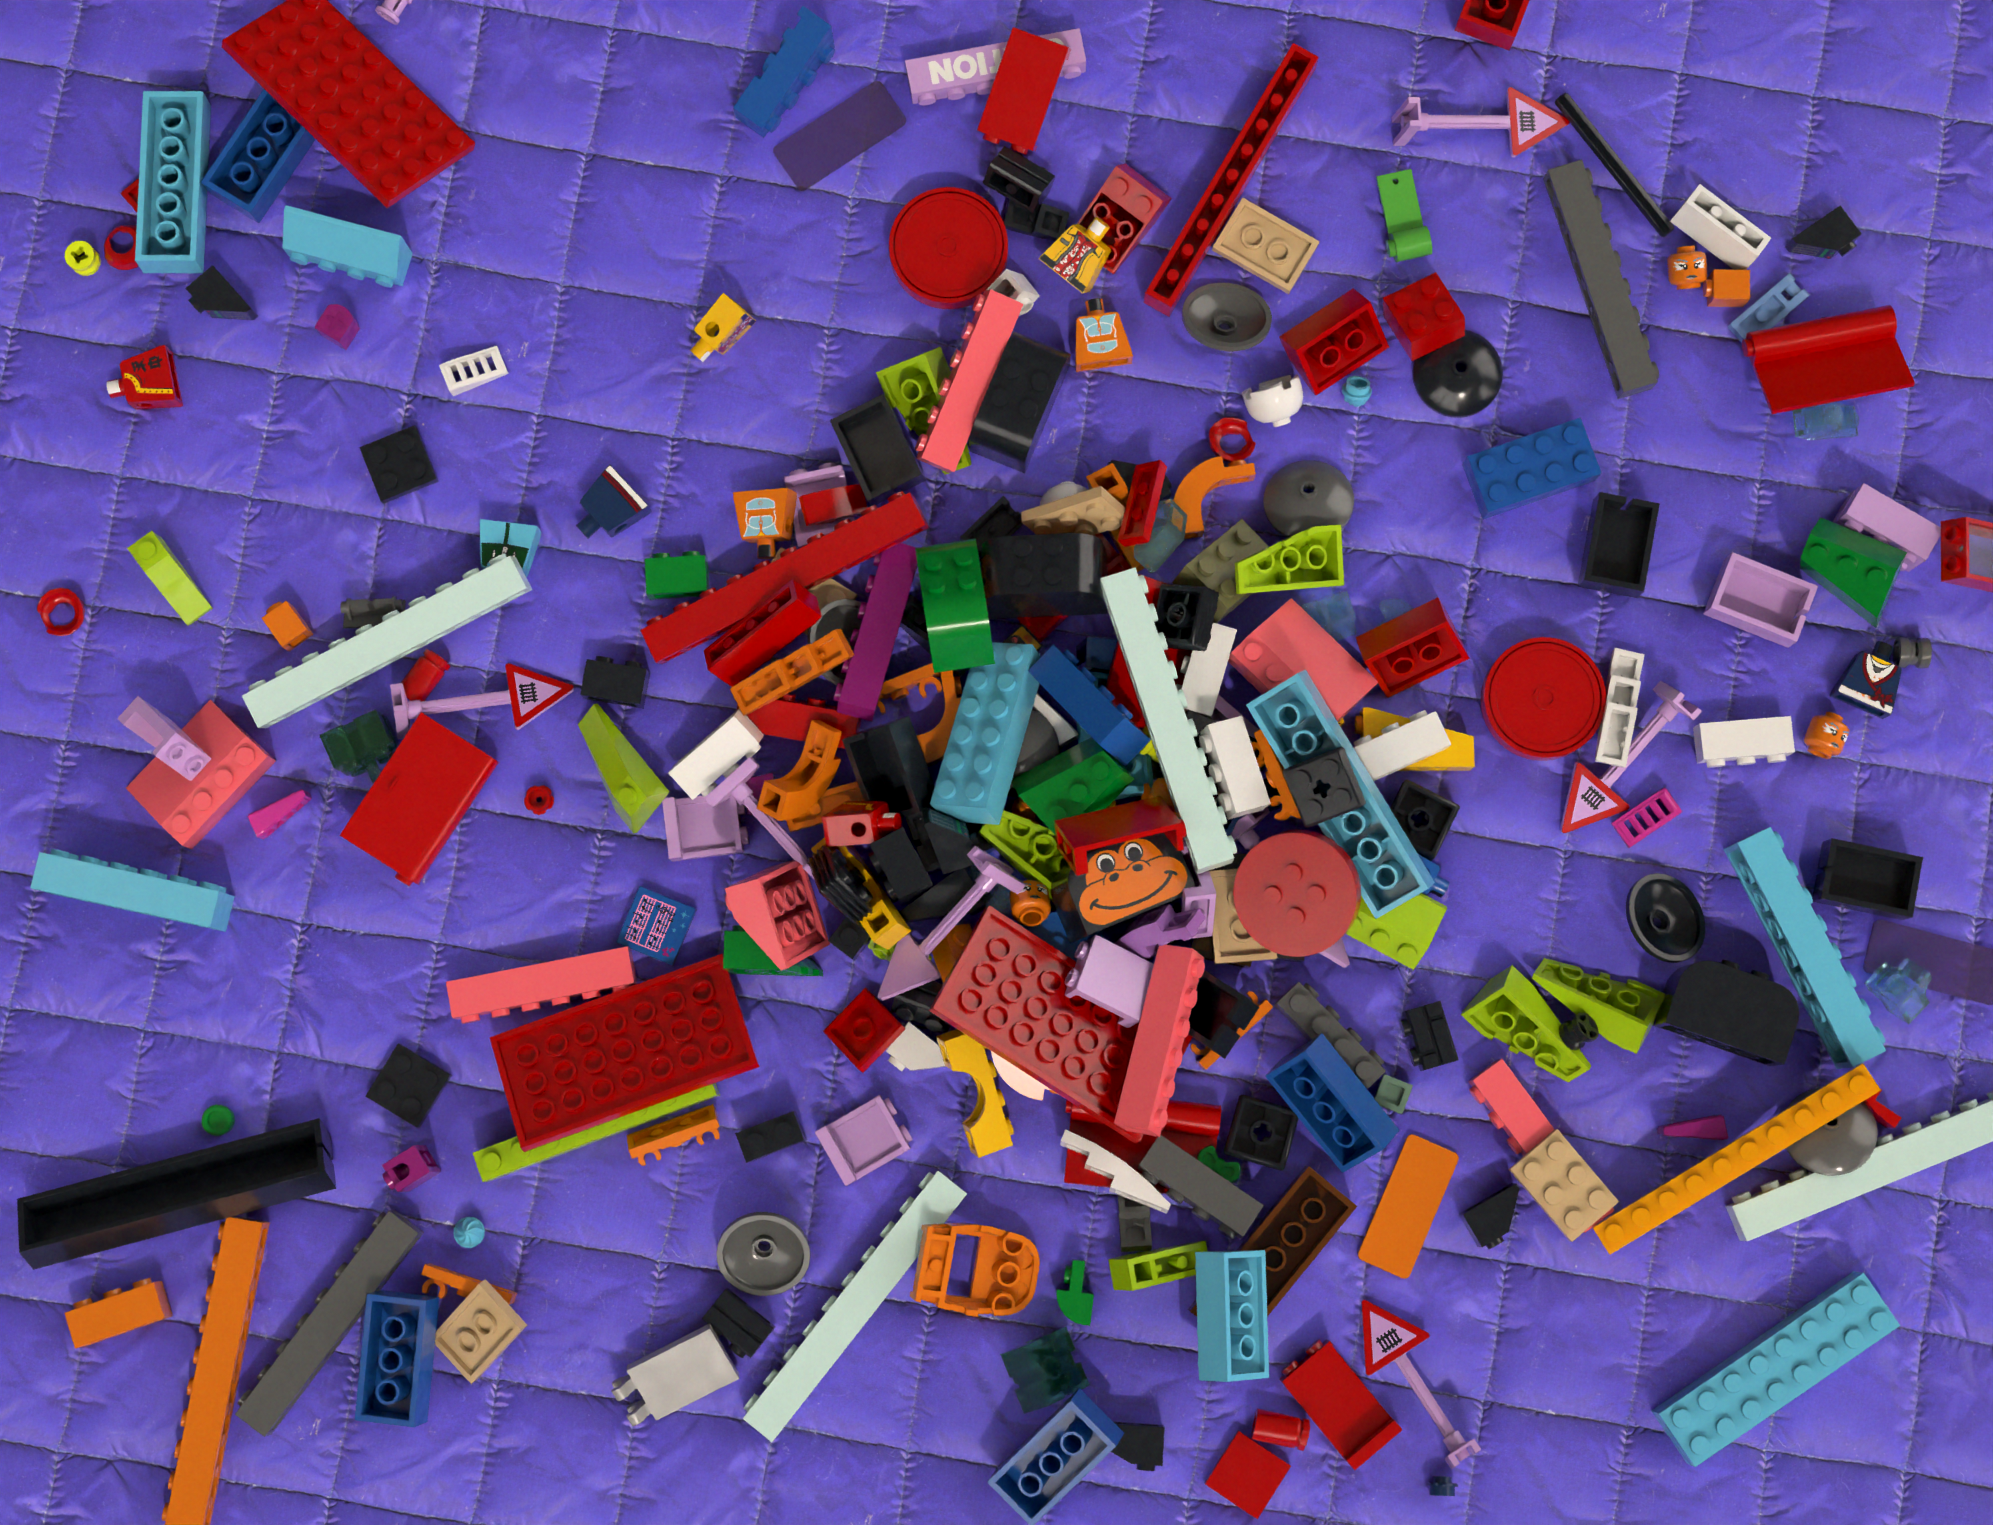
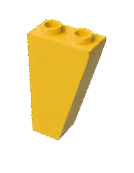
(1456, 757)

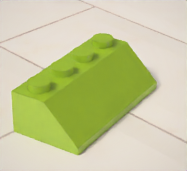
(1402, 932)

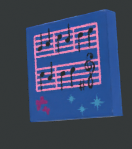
(656, 926)

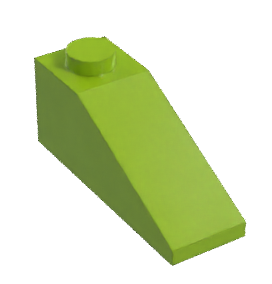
(170, 577)
(1155, 1266)

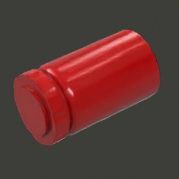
(424, 676)
(1280, 1429)

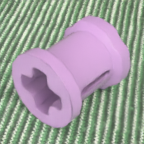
(392, 9)

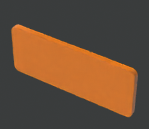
(1408, 1206)

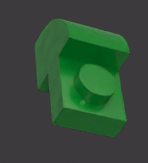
(1073, 1302)

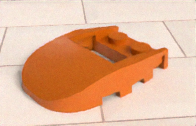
(1002, 1272)

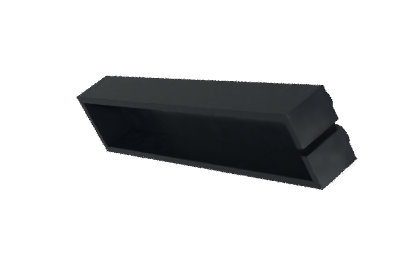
(175, 1194)

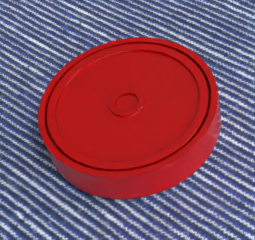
(948, 247)
(1543, 698)
(1297, 893)

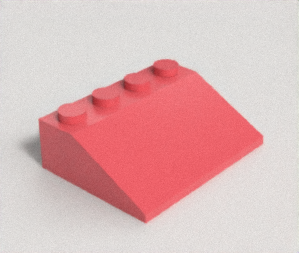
(1295, 643)
(196, 806)
(779, 913)

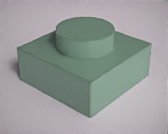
(1393, 1094)

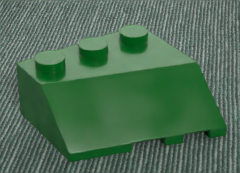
(1852, 567)
(1072, 783)
(746, 957)

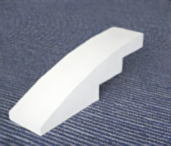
(1620, 709)
(1125, 1179)

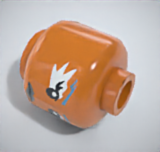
(1687, 268)
(1826, 735)
(1031, 904)

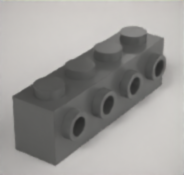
(1311, 1019)
(1200, 1188)

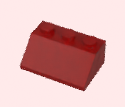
(1335, 341)
(1412, 647)

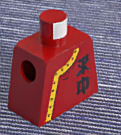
(148, 380)
(859, 823)

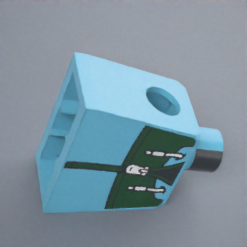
(508, 539)

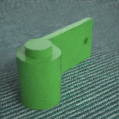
(1403, 217)

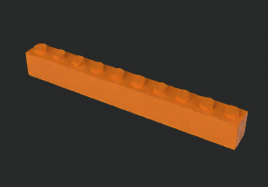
(217, 1372)

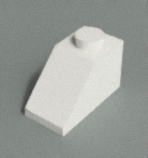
(914, 1051)

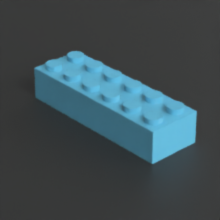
(170, 178)
(987, 736)
(127, 890)

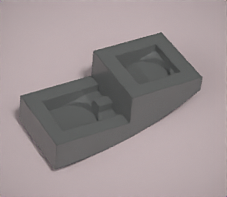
(1134, 1225)

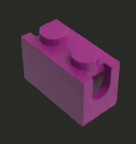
(410, 1169)

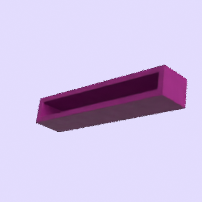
(878, 632)

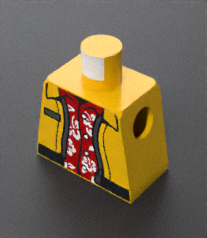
(1079, 254)
(730, 321)

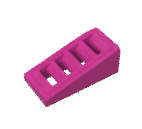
(1668, 802)
(272, 816)

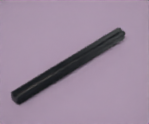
(1614, 165)

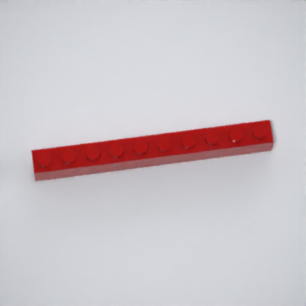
(1230, 180)
(809, 566)

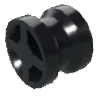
(1578, 1031)

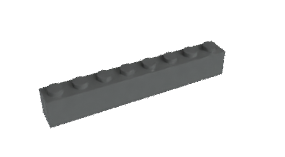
(1600, 279)
(328, 1323)

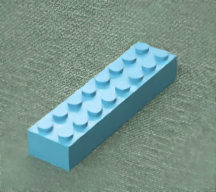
(1303, 727)
(1805, 949)
(1775, 1368)

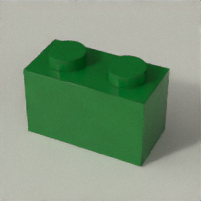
(676, 576)

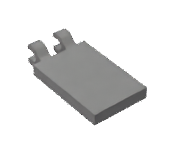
(676, 1375)

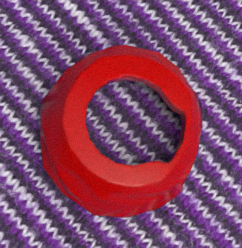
(121, 261)
(1227, 426)
(51, 600)

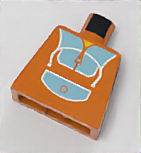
(1100, 339)
(765, 517)

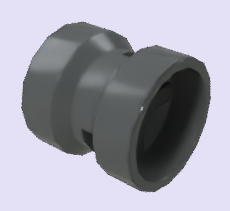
(1912, 652)

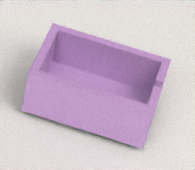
(1889, 522)
(1760, 600)

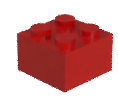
(1492, 20)
(1424, 316)

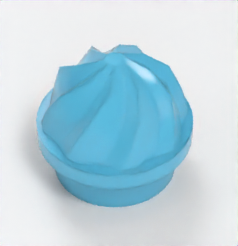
(1356, 390)
(469, 1232)

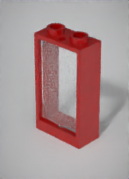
(1967, 553)

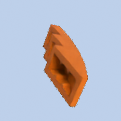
(792, 671)

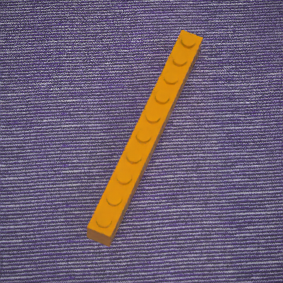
(1736, 1158)

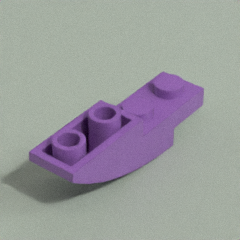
(1158, 929)

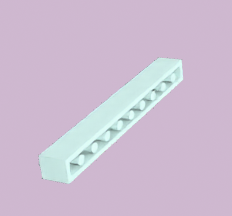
(386, 642)
(1167, 721)
(1890, 1161)
(853, 1308)

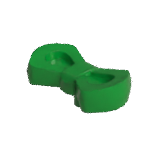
(1228, 1170)

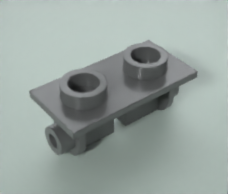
(364, 612)

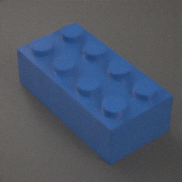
(258, 158)
(1531, 468)
(1332, 1103)
(397, 1358)
(1055, 1457)

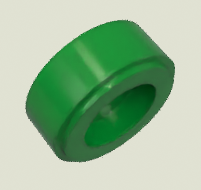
(218, 1120)

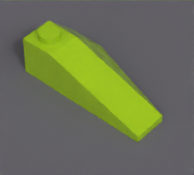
(914, 389)
(1299, 562)
(626, 776)
(1026, 847)
(1619, 1009)
(1520, 1017)

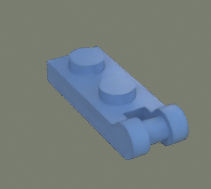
(1769, 308)

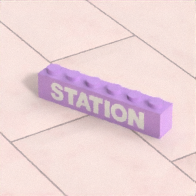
(975, 69)

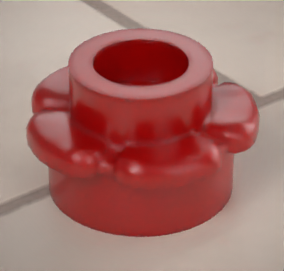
(539, 807)

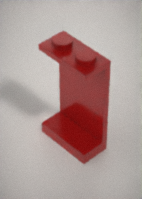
(1022, 90)
(1116, 825)
(1339, 1403)

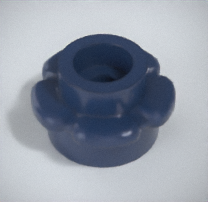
(1442, 1486)

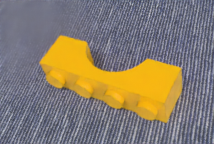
(884, 923)
(986, 1126)

